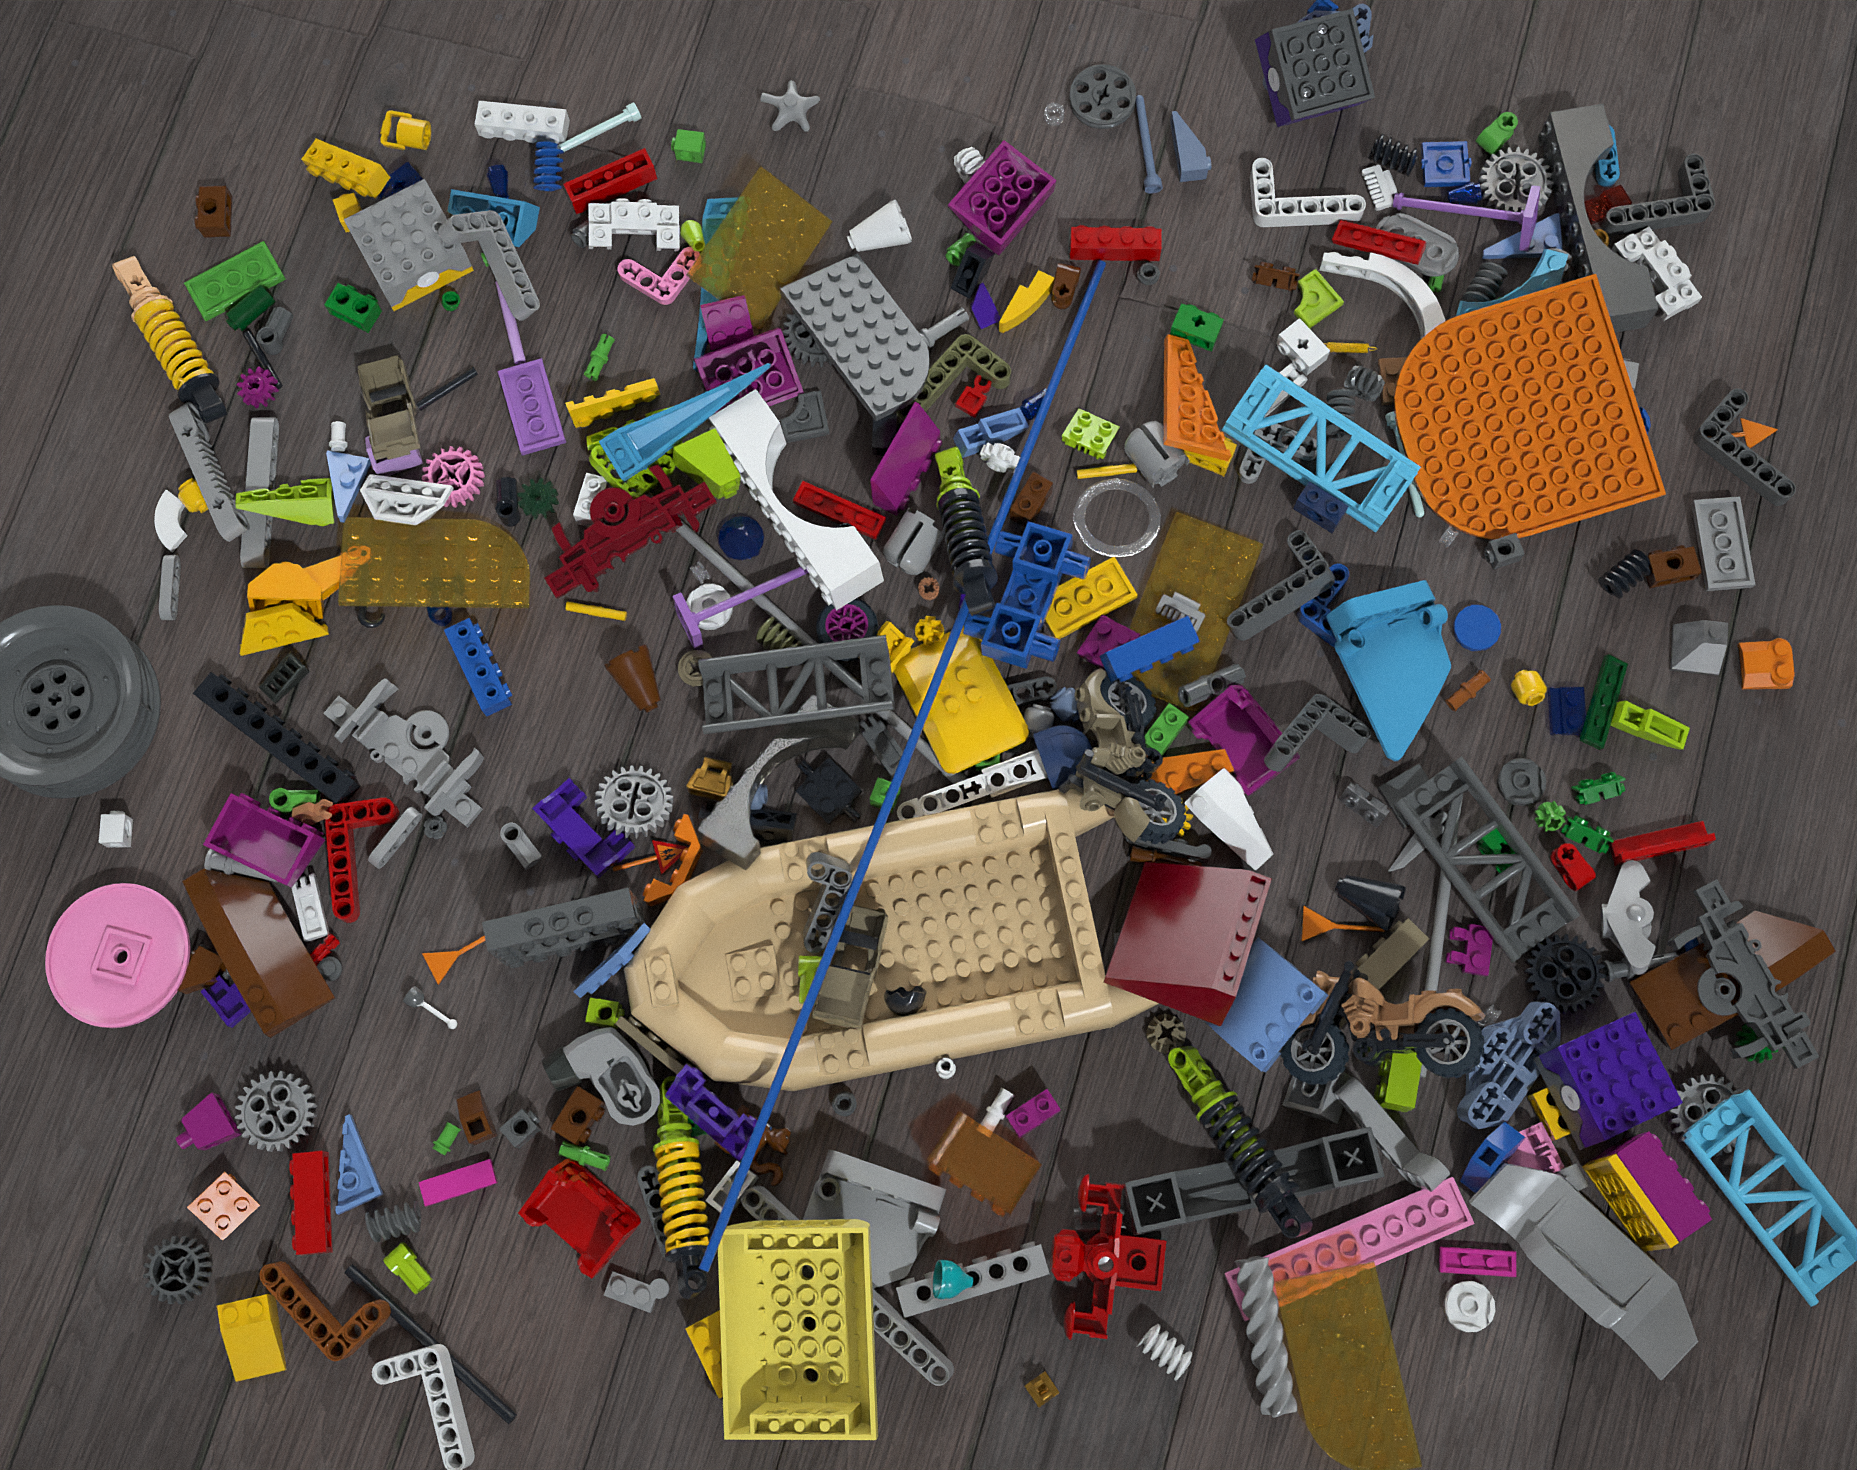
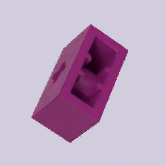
(1033, 1113)

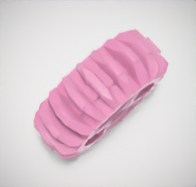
(465, 463)

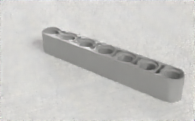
(260, 474)

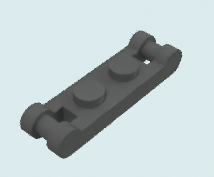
(1176, 848)

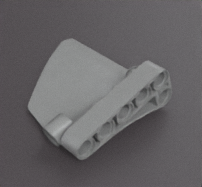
(896, 1206)

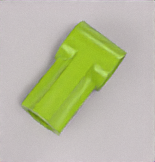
(806, 971)
(403, 1263)

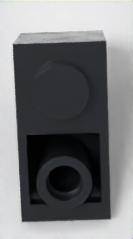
(883, 434)

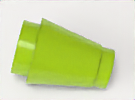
(693, 235)

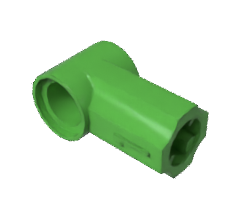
(294, 798)

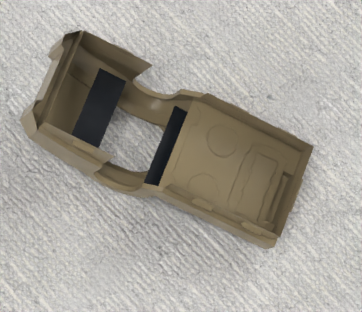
(397, 432)
(846, 990)

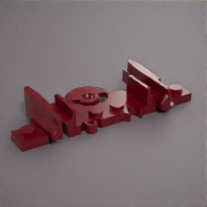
(644, 521)

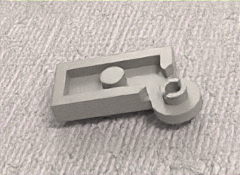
(636, 1292)

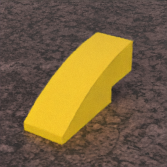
(1026, 301)

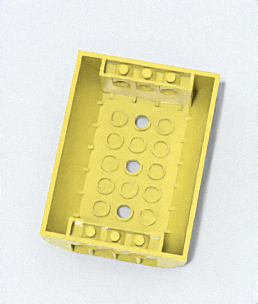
(771, 1349)

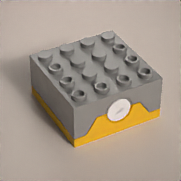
(404, 245)

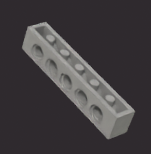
(1035, 1268)

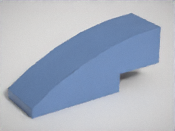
(990, 430)

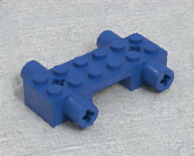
(1037, 569)

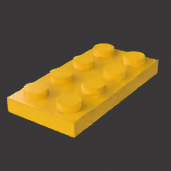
(1085, 600)

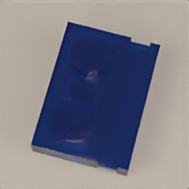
(1566, 710)

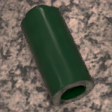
(249, 309)

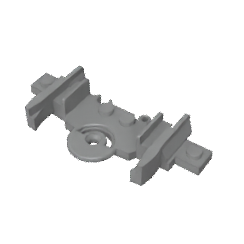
(392, 739)

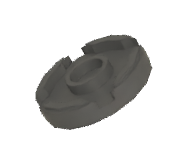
(1521, 782)

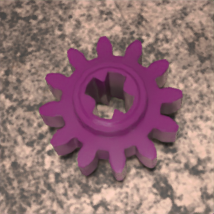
(252, 381)

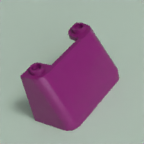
(1246, 733)

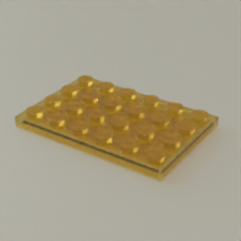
(760, 246)

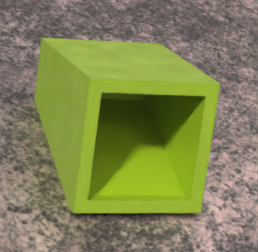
(708, 461)

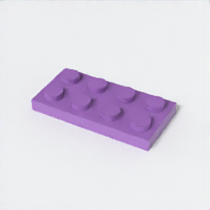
(532, 407)

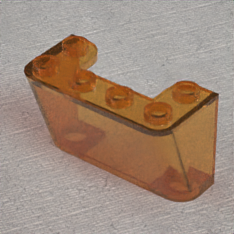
(983, 1164)

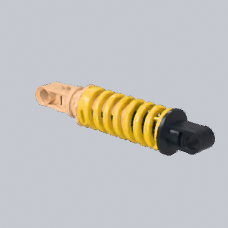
(170, 342)

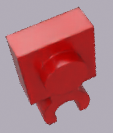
(973, 398)

